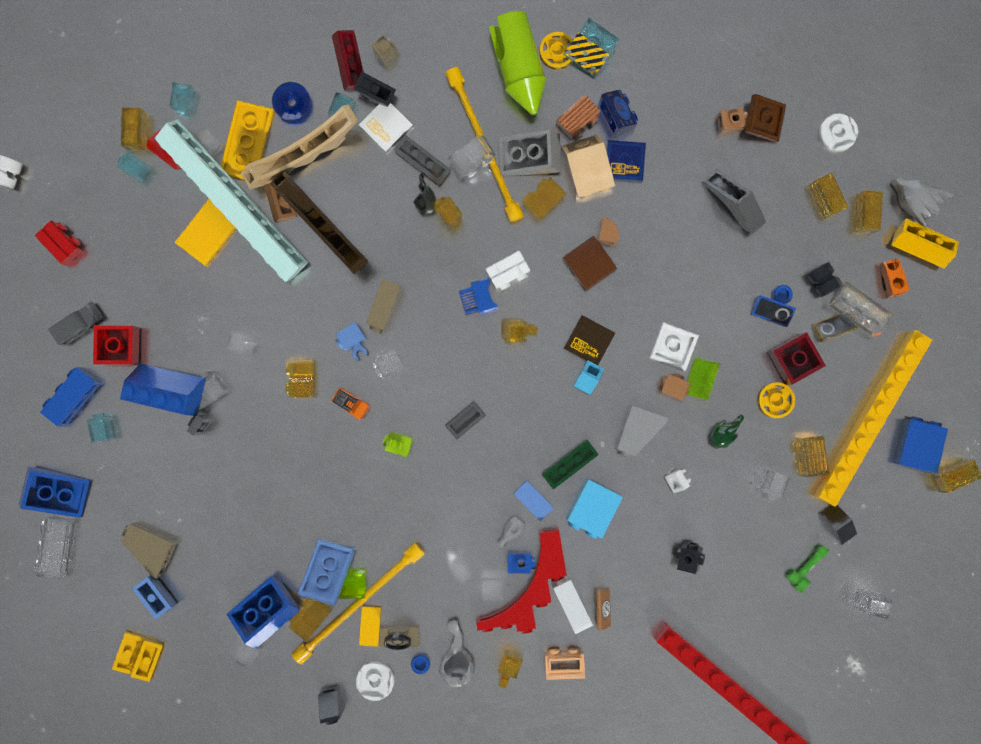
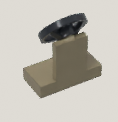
(399, 637)

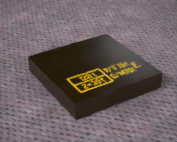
(589, 340)

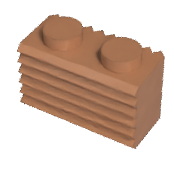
(578, 117)

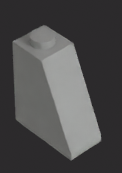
(638, 430)

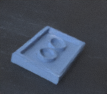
(326, 572)

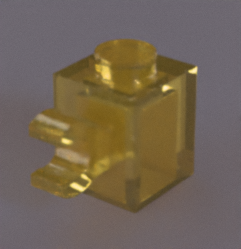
(516, 329)
(509, 667)

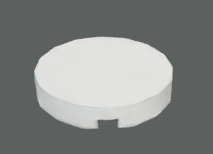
(838, 132)
(375, 680)

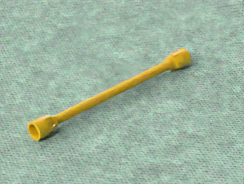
(456, 80)
(304, 651)

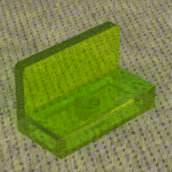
(702, 378)
(354, 585)

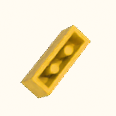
(925, 243)

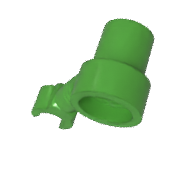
(798, 578)

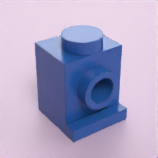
(515, 557)

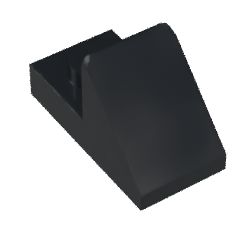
(374, 89)

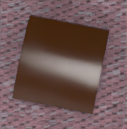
(589, 263)

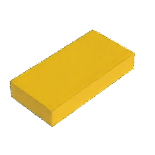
(370, 626)

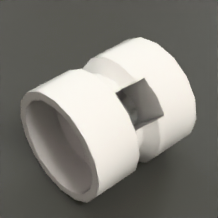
(8, 170)

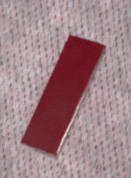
(347, 57)

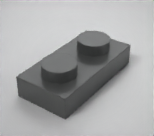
(198, 424)

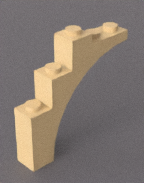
(302, 152)

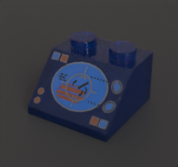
(617, 112)

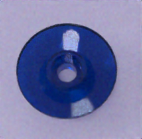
(287, 92)

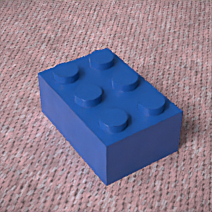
(263, 612)

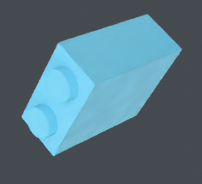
(594, 509)

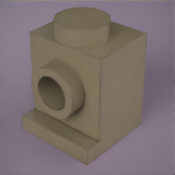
(385, 50)

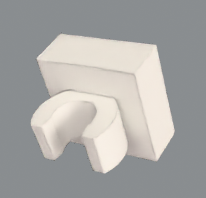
(677, 481)

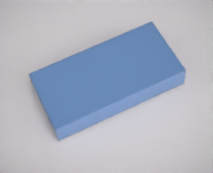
(533, 500)

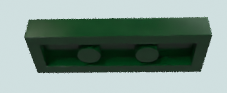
(570, 464)

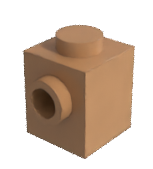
(675, 386)

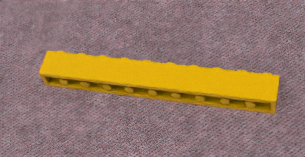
(872, 417)

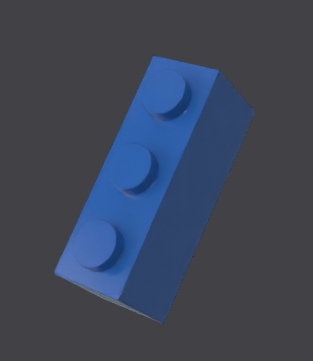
(69, 396)

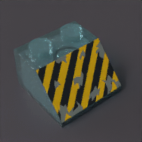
(591, 46)

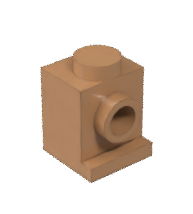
(726, 122)

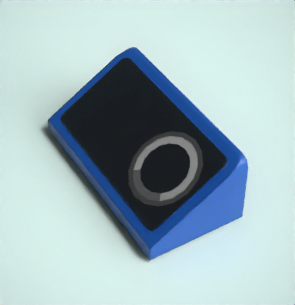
(773, 310)

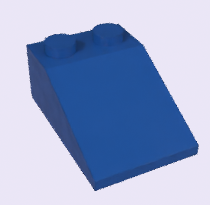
(53, 492)

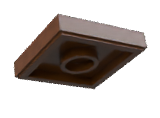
(765, 118)

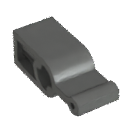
(75, 324)

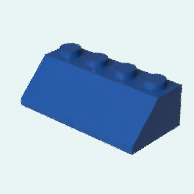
(164, 389)

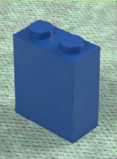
(921, 445)

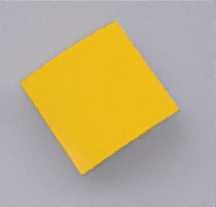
(137, 656)

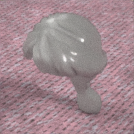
(457, 664)

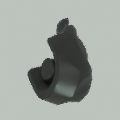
(426, 201)

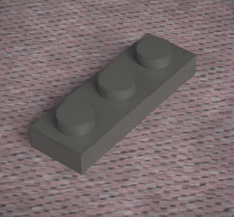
(422, 160)

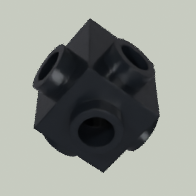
(690, 557)

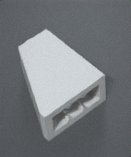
(572, 605)

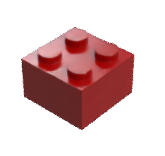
(116, 345)

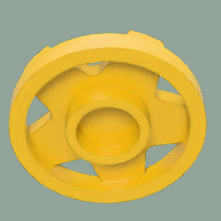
(555, 49)
(776, 400)

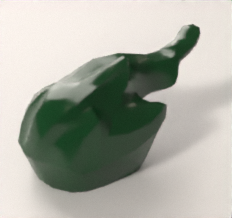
(725, 435)

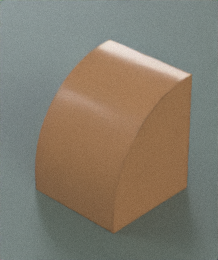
(608, 232)

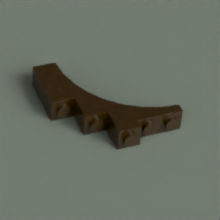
(319, 222)

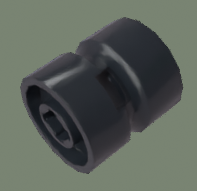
(826, 281)

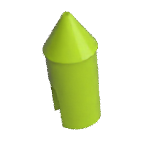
(519, 59)

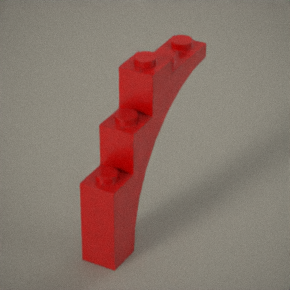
(520, 612)

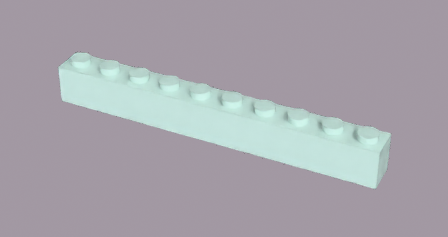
(230, 200)

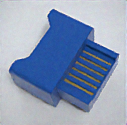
(478, 298)

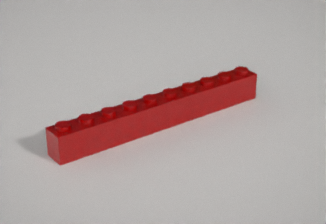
(727, 687)

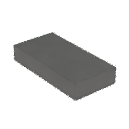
(465, 420)

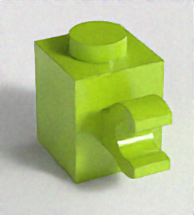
(397, 444)

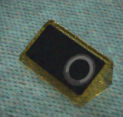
(833, 327)

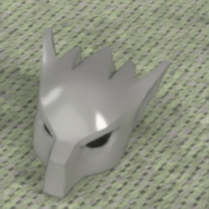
(919, 198)

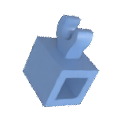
(351, 338)

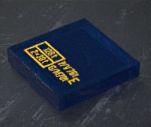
(626, 160)

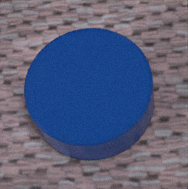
(782, 294)
(420, 663)

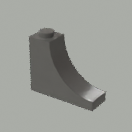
(737, 199)

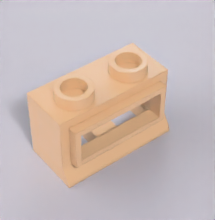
(556, 655)

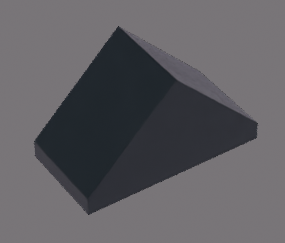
(839, 523)

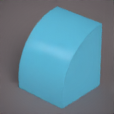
(589, 377)

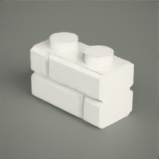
(507, 271)

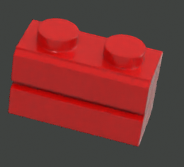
(58, 242)

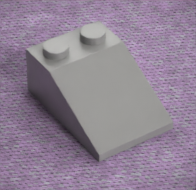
(530, 153)

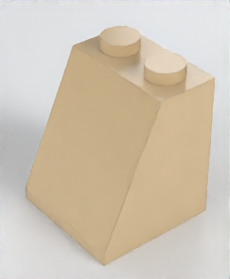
(588, 166)

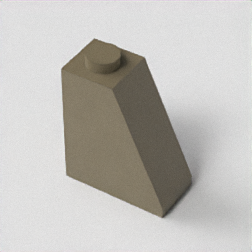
(384, 305)
(148, 547)

